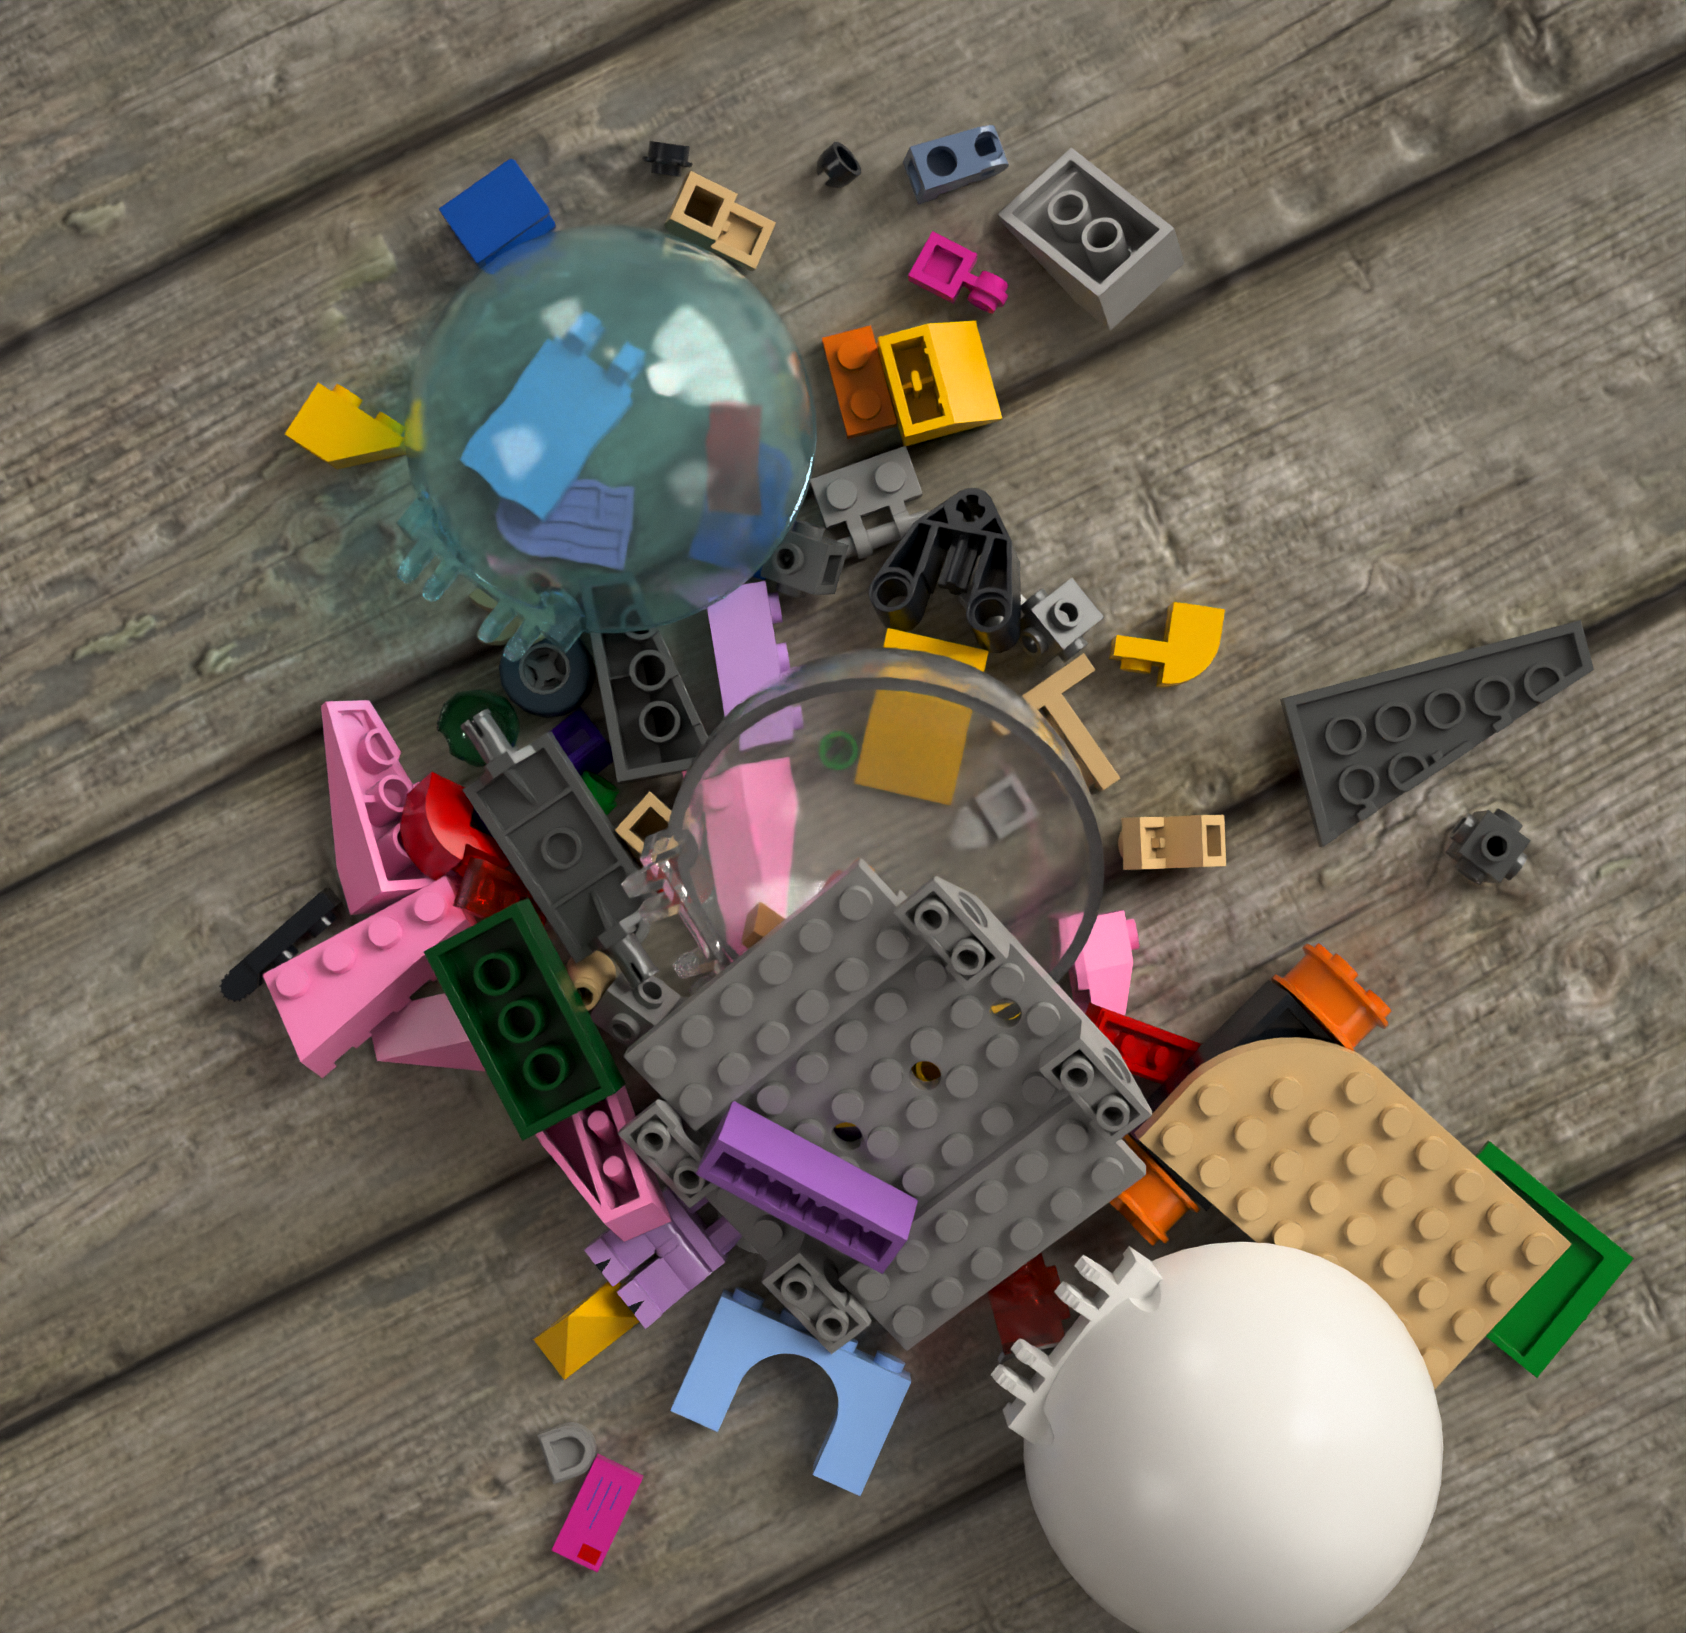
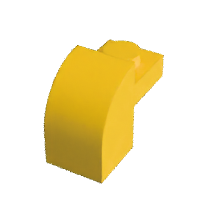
(1187, 647)

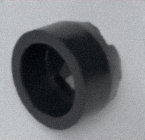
(839, 165)

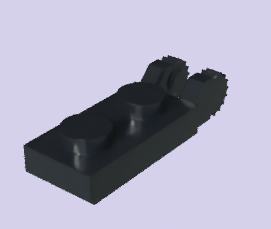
(279, 946)

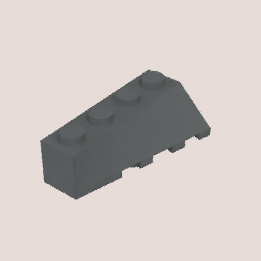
(645, 706)

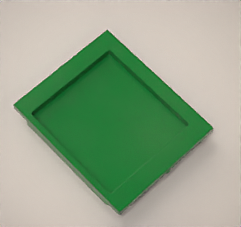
(1569, 1288)

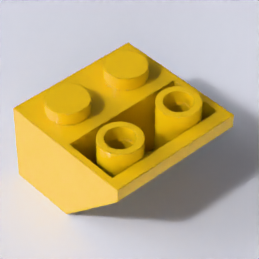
(938, 380)

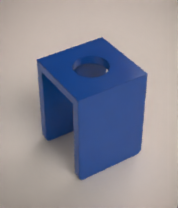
(497, 213)

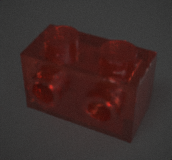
(1028, 1306)

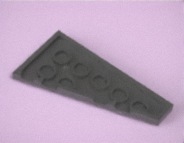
(1398, 727)

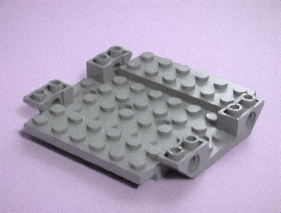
(825, 1033)

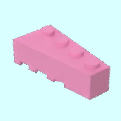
(362, 974)

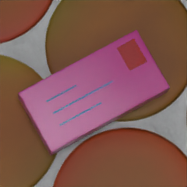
(597, 1513)

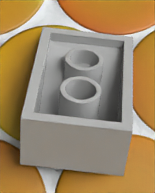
(1093, 237)

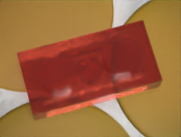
(490, 889)

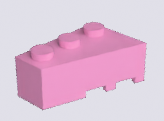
(606, 1168)

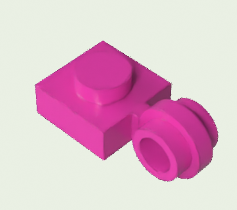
(947, 267)

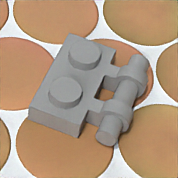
(867, 489)

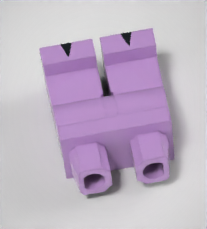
(685, 1257)

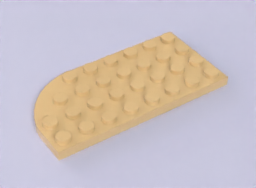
(1342, 1164)

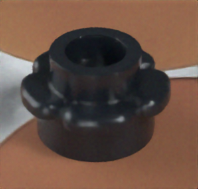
(667, 158)

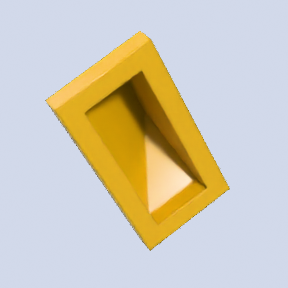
(586, 1330)

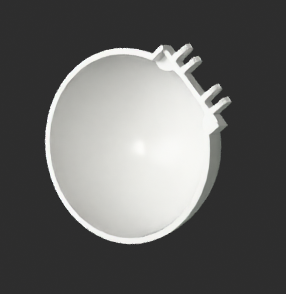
(1230, 1441)

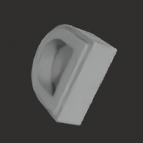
(567, 1450)

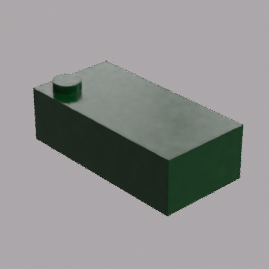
(525, 1018)

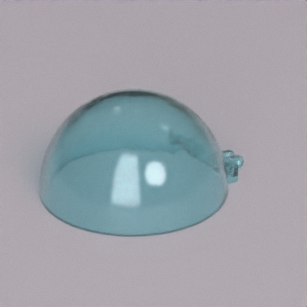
(604, 435)

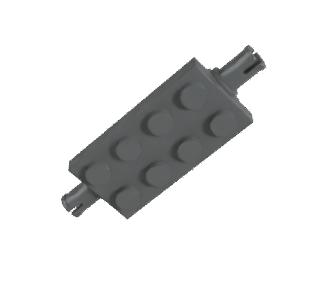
(559, 845)

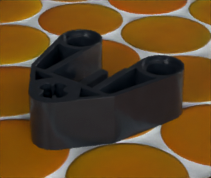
(919, 558)

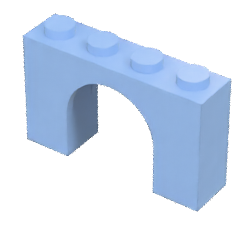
(746, 1333)

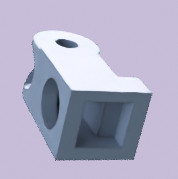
(954, 162)

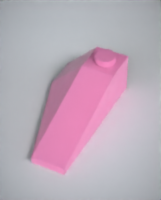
(1105, 963)

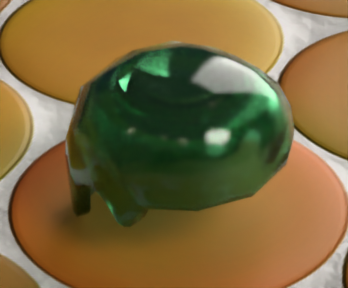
(462, 708)

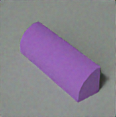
(808, 1187)

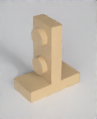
(1063, 719)

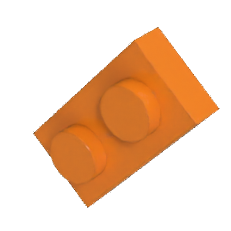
(859, 382)

